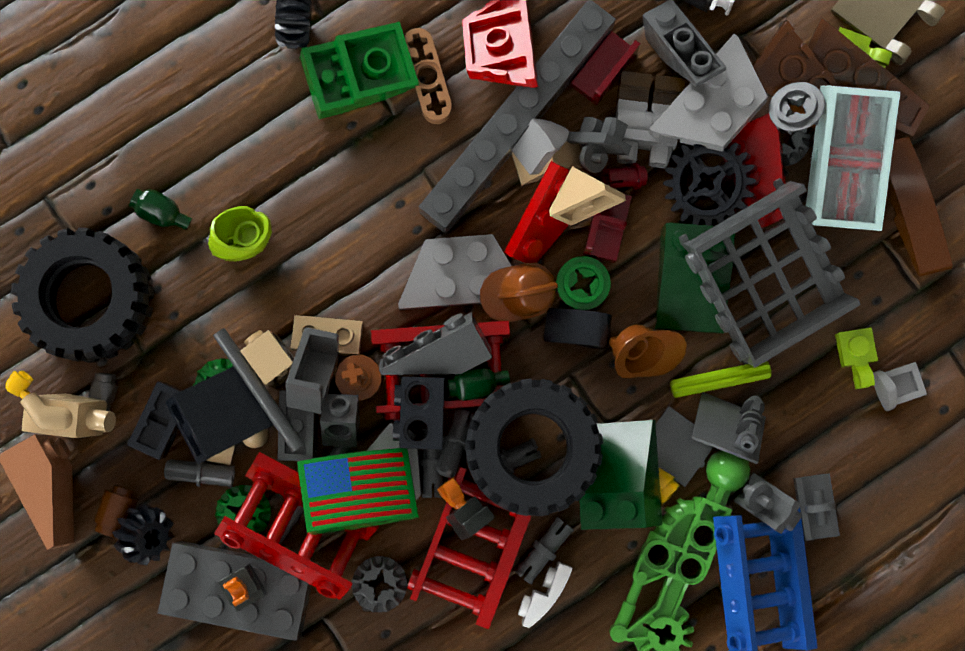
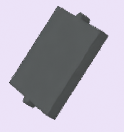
(676, 449)

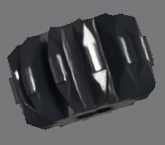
(293, 23)
(143, 534)

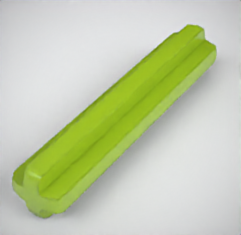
(719, 379)

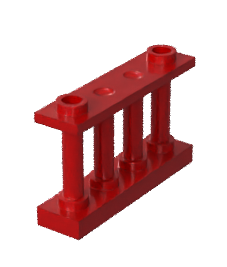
(390, 338)
(274, 476)
(494, 573)

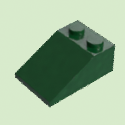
(679, 295)
(627, 480)

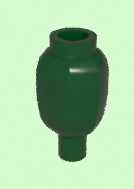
(158, 209)
(475, 383)

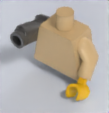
(66, 413)

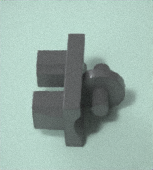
(599, 140)
(769, 504)
(817, 506)

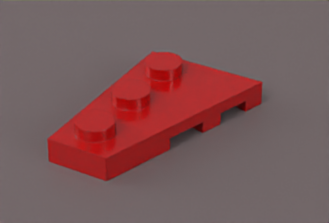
(763, 143)
(537, 228)

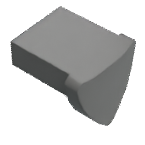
(539, 144)
(898, 385)

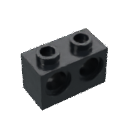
(430, 413)
(156, 426)

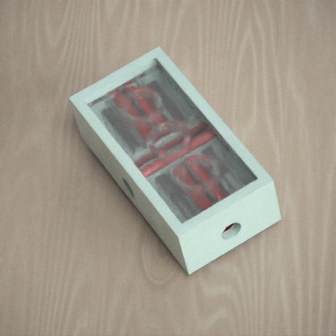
(852, 157)

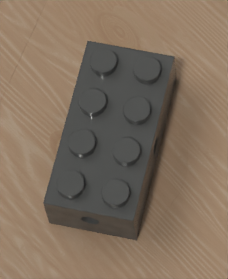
(194, 592)

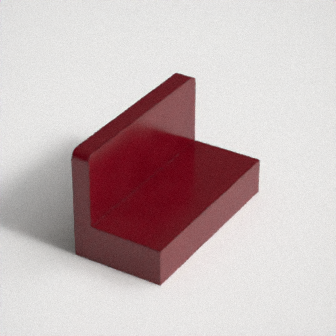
(604, 67)

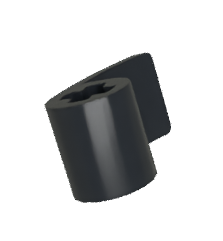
(578, 327)

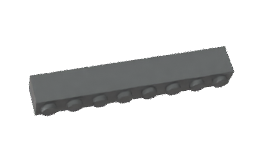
(505, 128)

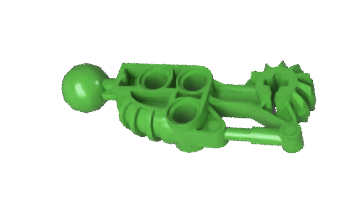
(676, 534)

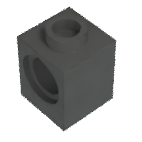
(340, 420)

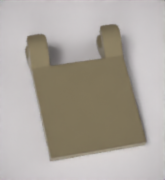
(885, 19)

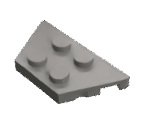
(717, 108)
(452, 271)

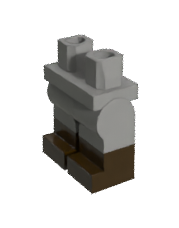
(632, 110)

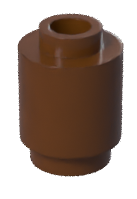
(113, 506)

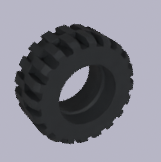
(41, 281)
(581, 437)

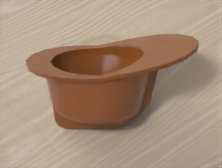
(518, 292)
(646, 352)

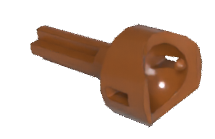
(359, 377)

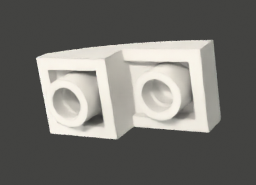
(539, 603)

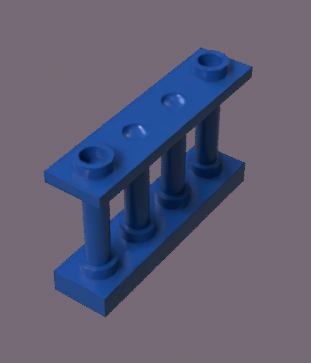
(791, 585)

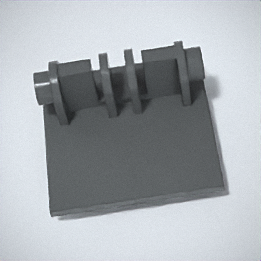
(730, 426)

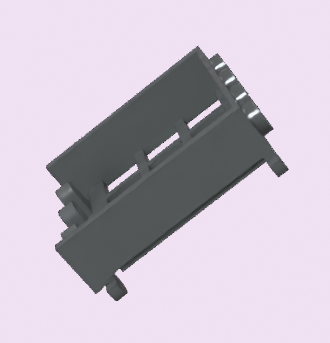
(810, 247)

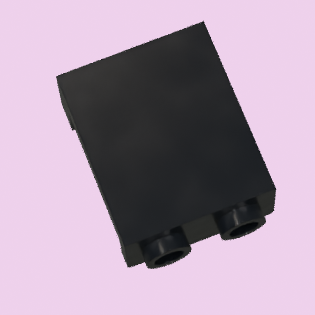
(217, 414)

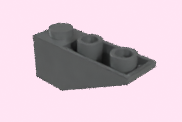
(680, 44)
(445, 351)

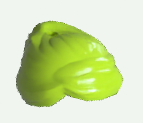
(239, 233)

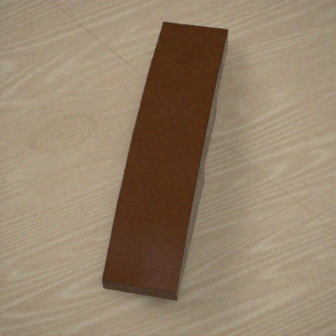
(916, 211)

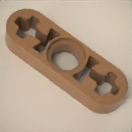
(442, 96)

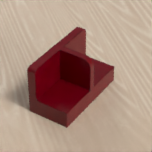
(607, 232)

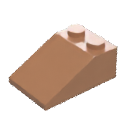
(45, 486)

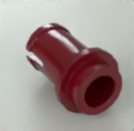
(632, 176)

